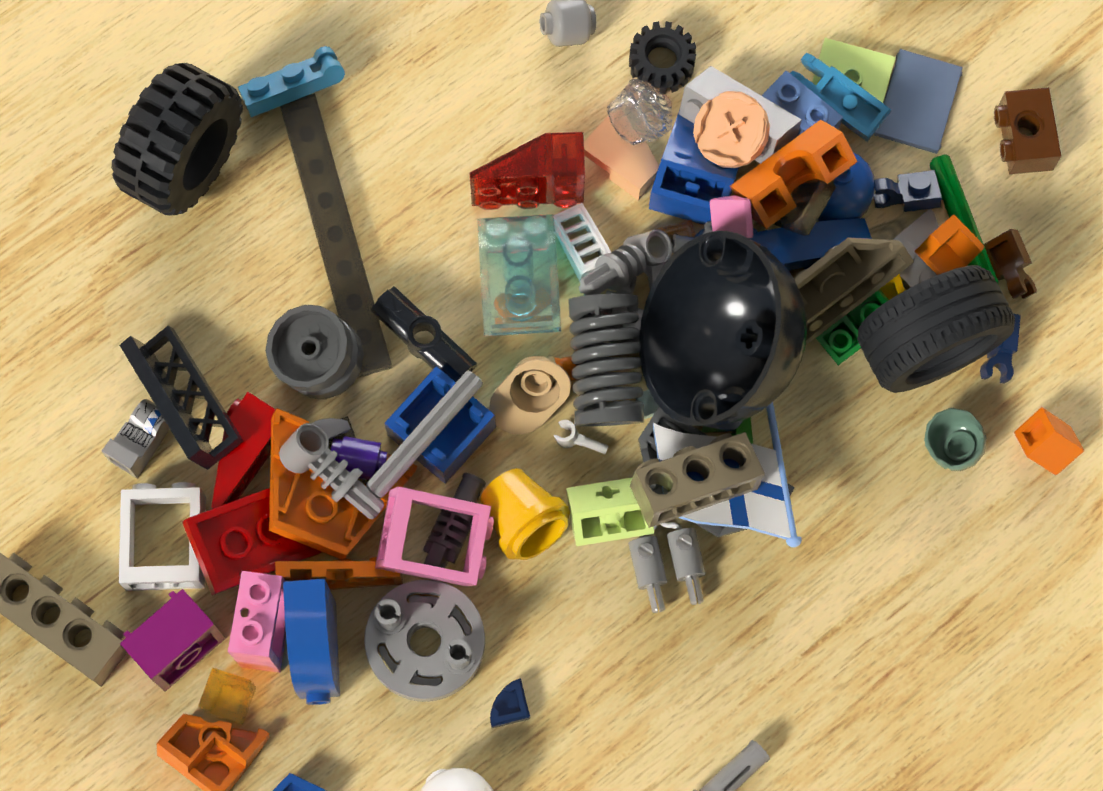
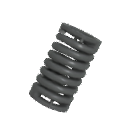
(590, 356)

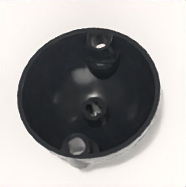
(721, 331)

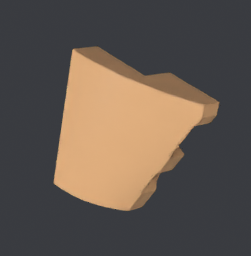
(628, 165)

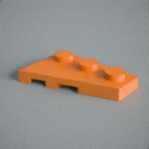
(339, 573)

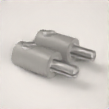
(685, 558)

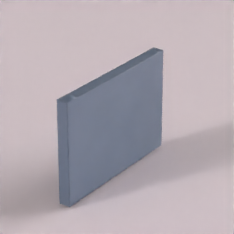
(919, 101)

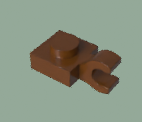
(1008, 259)

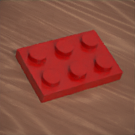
(239, 540)

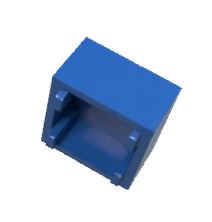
(456, 440)

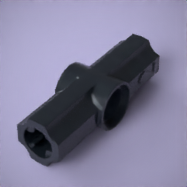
(406, 320)

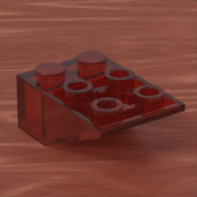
(533, 174)

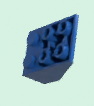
(687, 178)

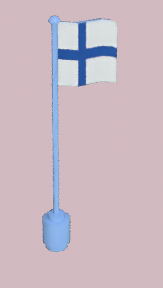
(761, 510)

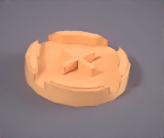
(731, 129)

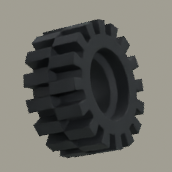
(665, 38)

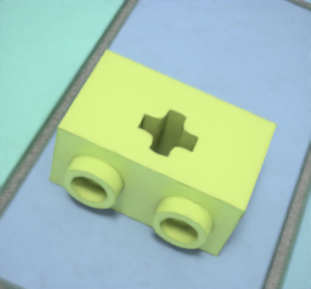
(605, 512)

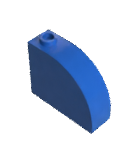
(312, 640)

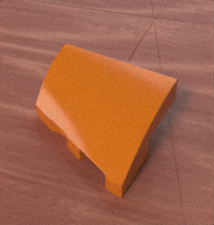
(210, 753)

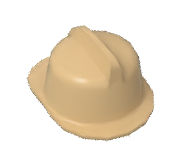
(530, 395)

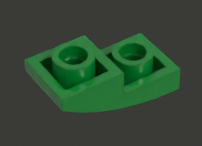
(841, 338)

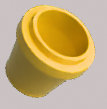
(524, 514)

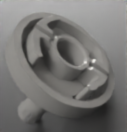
(396, 621)

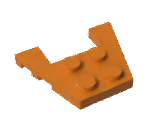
(304, 509)

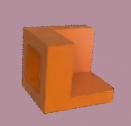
(949, 247)
(1049, 441)

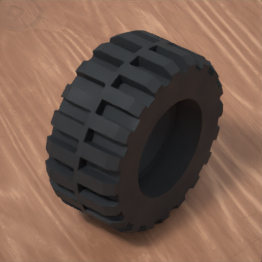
(177, 138)

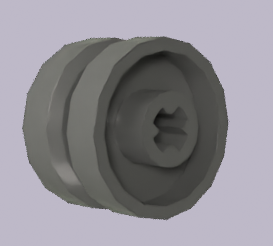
(314, 352)

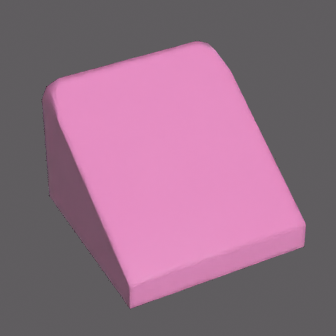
(732, 215)

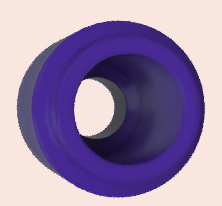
(360, 454)

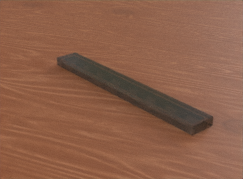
(334, 229)

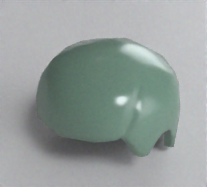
(955, 439)

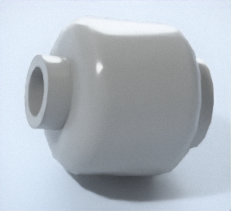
(568, 22)

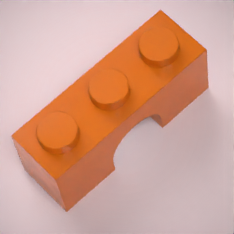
(814, 154)

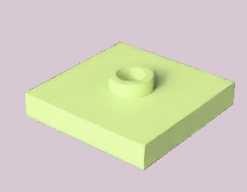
(863, 66)

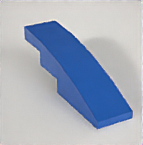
(803, 251)

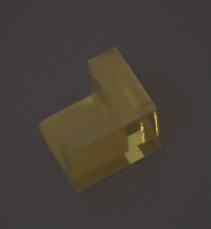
(227, 696)

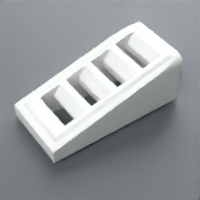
(575, 258)

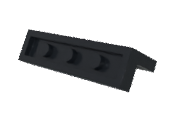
(169, 401)

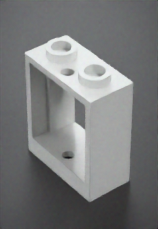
(157, 577)

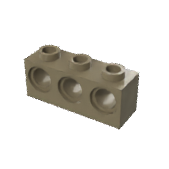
(687, 495)

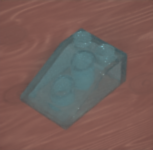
(519, 275)

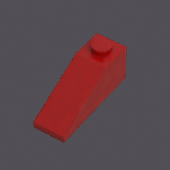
(240, 466)

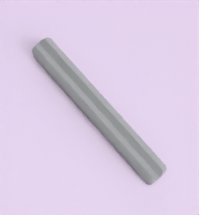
(424, 434)

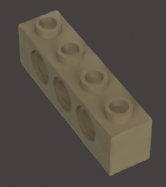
(95, 659)

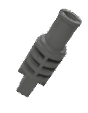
(452, 527)

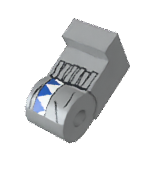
(137, 439)

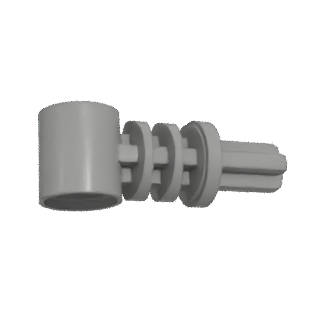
(638, 254)
(309, 450)

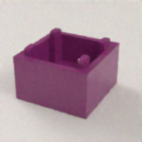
(172, 640)

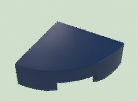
(509, 706)

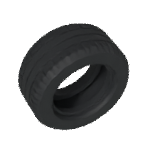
(935, 328)

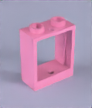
(395, 531)
(261, 636)

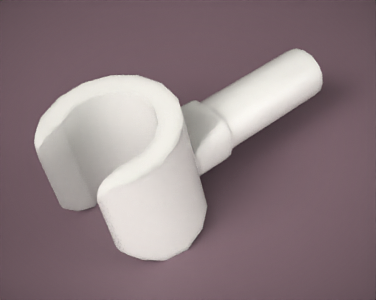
(578, 439)

